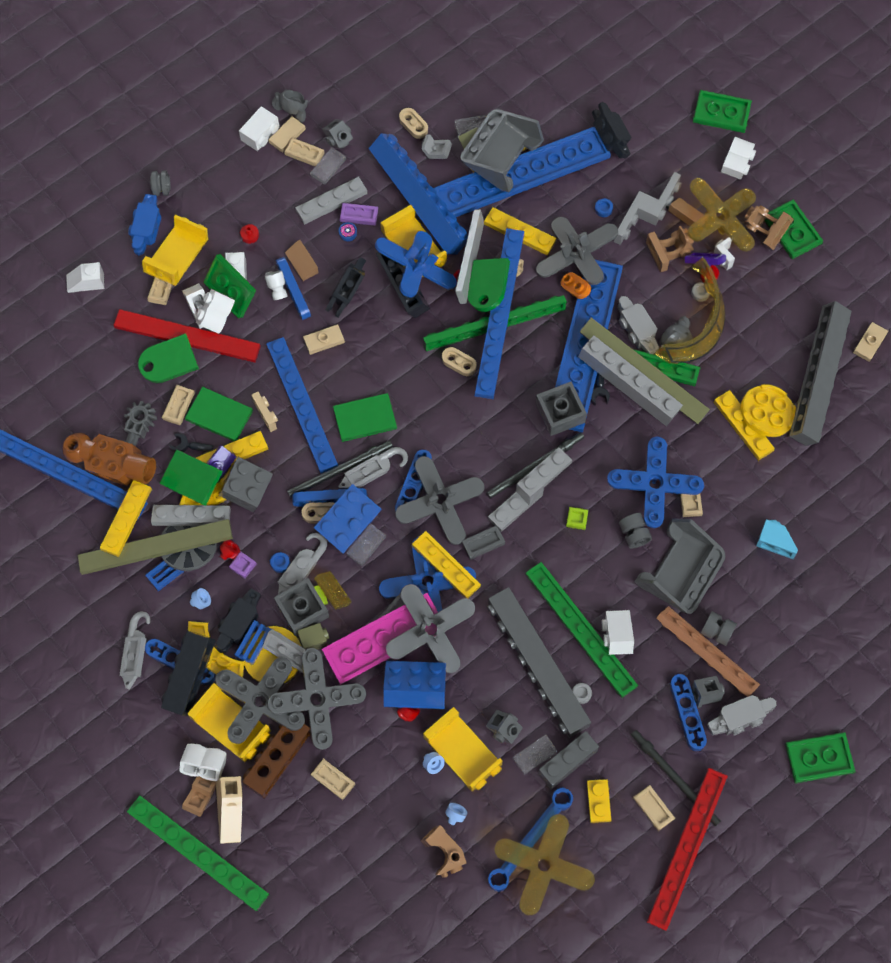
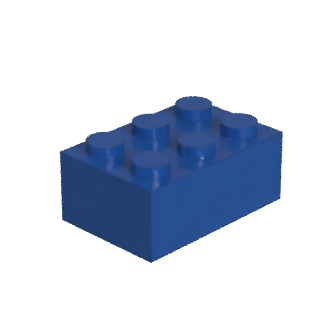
(347, 518)
(414, 684)

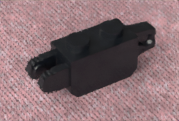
(611, 130)
(347, 286)
(238, 621)

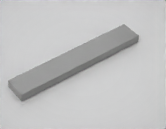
(470, 255)

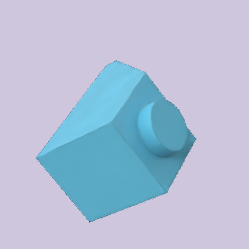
(776, 539)

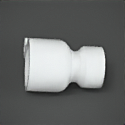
(275, 281)

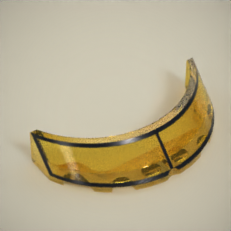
(708, 339)

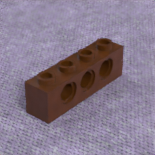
(288, 751)

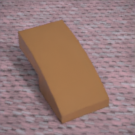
(199, 796)

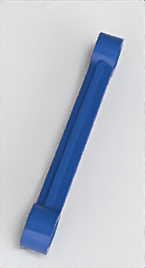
(532, 836)

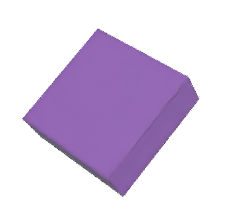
(242, 565)

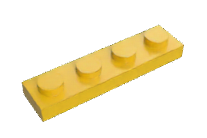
(532, 236)
(731, 409)
(242, 448)
(125, 518)
(445, 563)

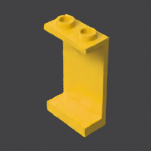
(402, 229)
(176, 251)
(215, 715)
(462, 750)

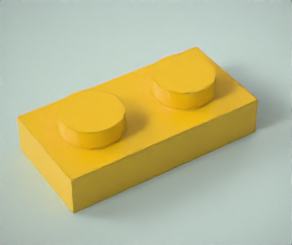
(599, 801)

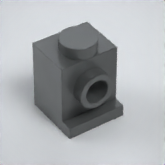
(707, 691)

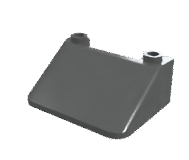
(499, 145)
(685, 568)

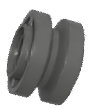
(160, 183)

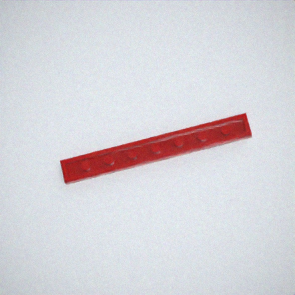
(198, 338)
(687, 849)

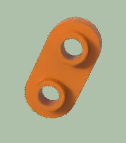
(576, 285)

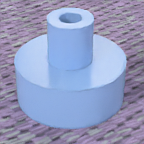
(200, 599)
(433, 762)
(455, 813)

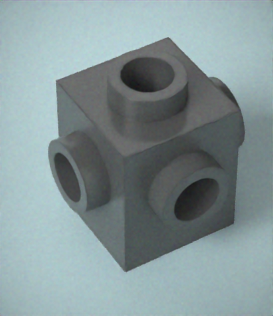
(337, 134)
(504, 726)

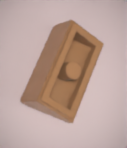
(685, 211)
(302, 261)

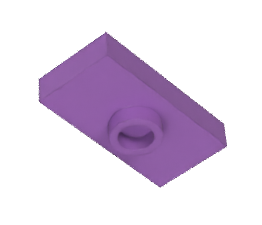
(359, 214)

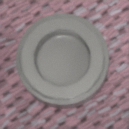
(699, 292)
(582, 692)

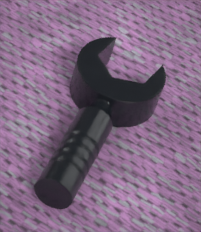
(600, 391)
(193, 445)

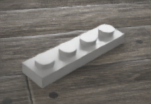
(331, 200)
(188, 515)

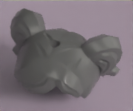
(292, 103)
(677, 333)

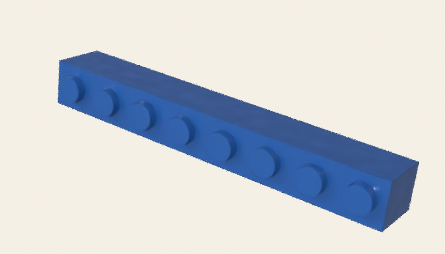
(419, 193)

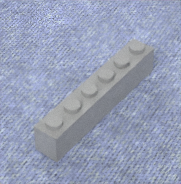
(630, 380)

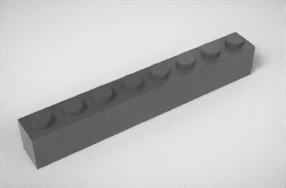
(820, 374)
(539, 663)

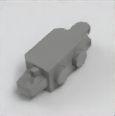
(638, 325)
(741, 714)

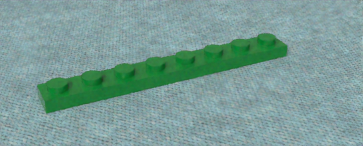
(517, 316)
(581, 630)
(198, 853)

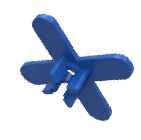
(414, 271)
(655, 470)
(392, 587)

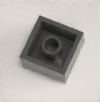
(560, 408)
(245, 484)
(301, 606)

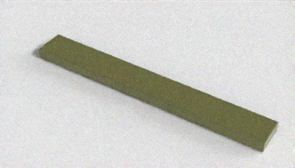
(691, 406)
(157, 546)

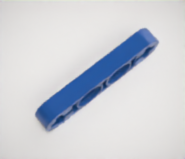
(293, 289)
(410, 483)
(326, 496)
(156, 656)
(691, 711)

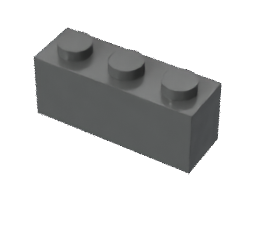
(568, 760)

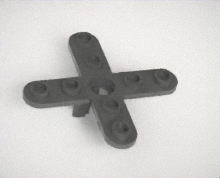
(582, 258)
(428, 504)
(424, 616)
(247, 693)
(330, 697)

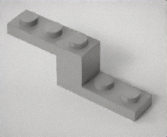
(648, 208)
(530, 489)

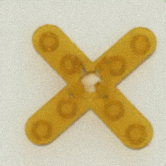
(729, 210)
(549, 851)

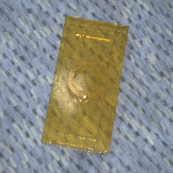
(332, 590)

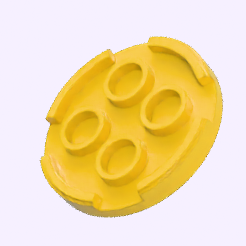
(768, 410)
(265, 657)

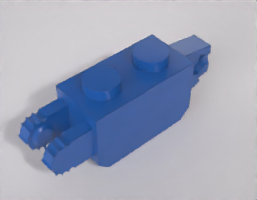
(145, 224)

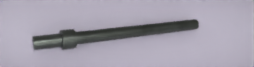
(566, 445)
(373, 451)
(648, 747)

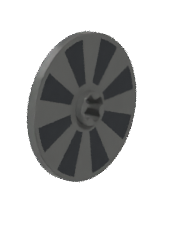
(188, 559)

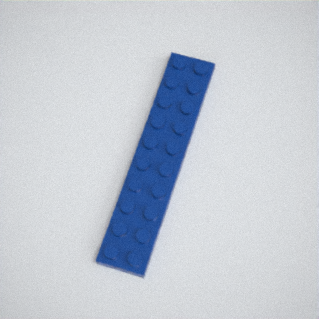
(527, 172)
(599, 307)

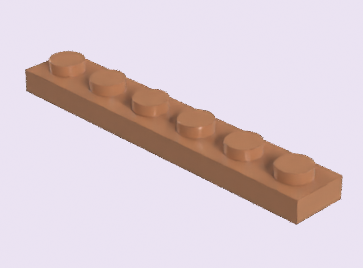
(709, 652)

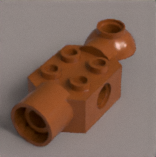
(110, 458)

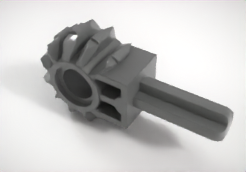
(135, 428)

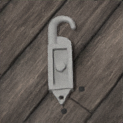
(372, 468)
(302, 564)
(133, 651)

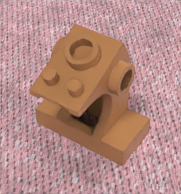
(755, 218)
(658, 247)
(439, 838)

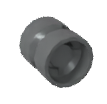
(636, 533)
(718, 628)

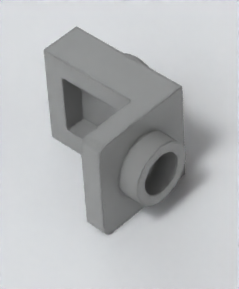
(436, 148)

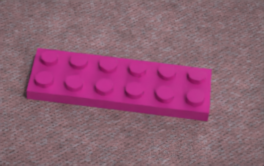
(368, 644)

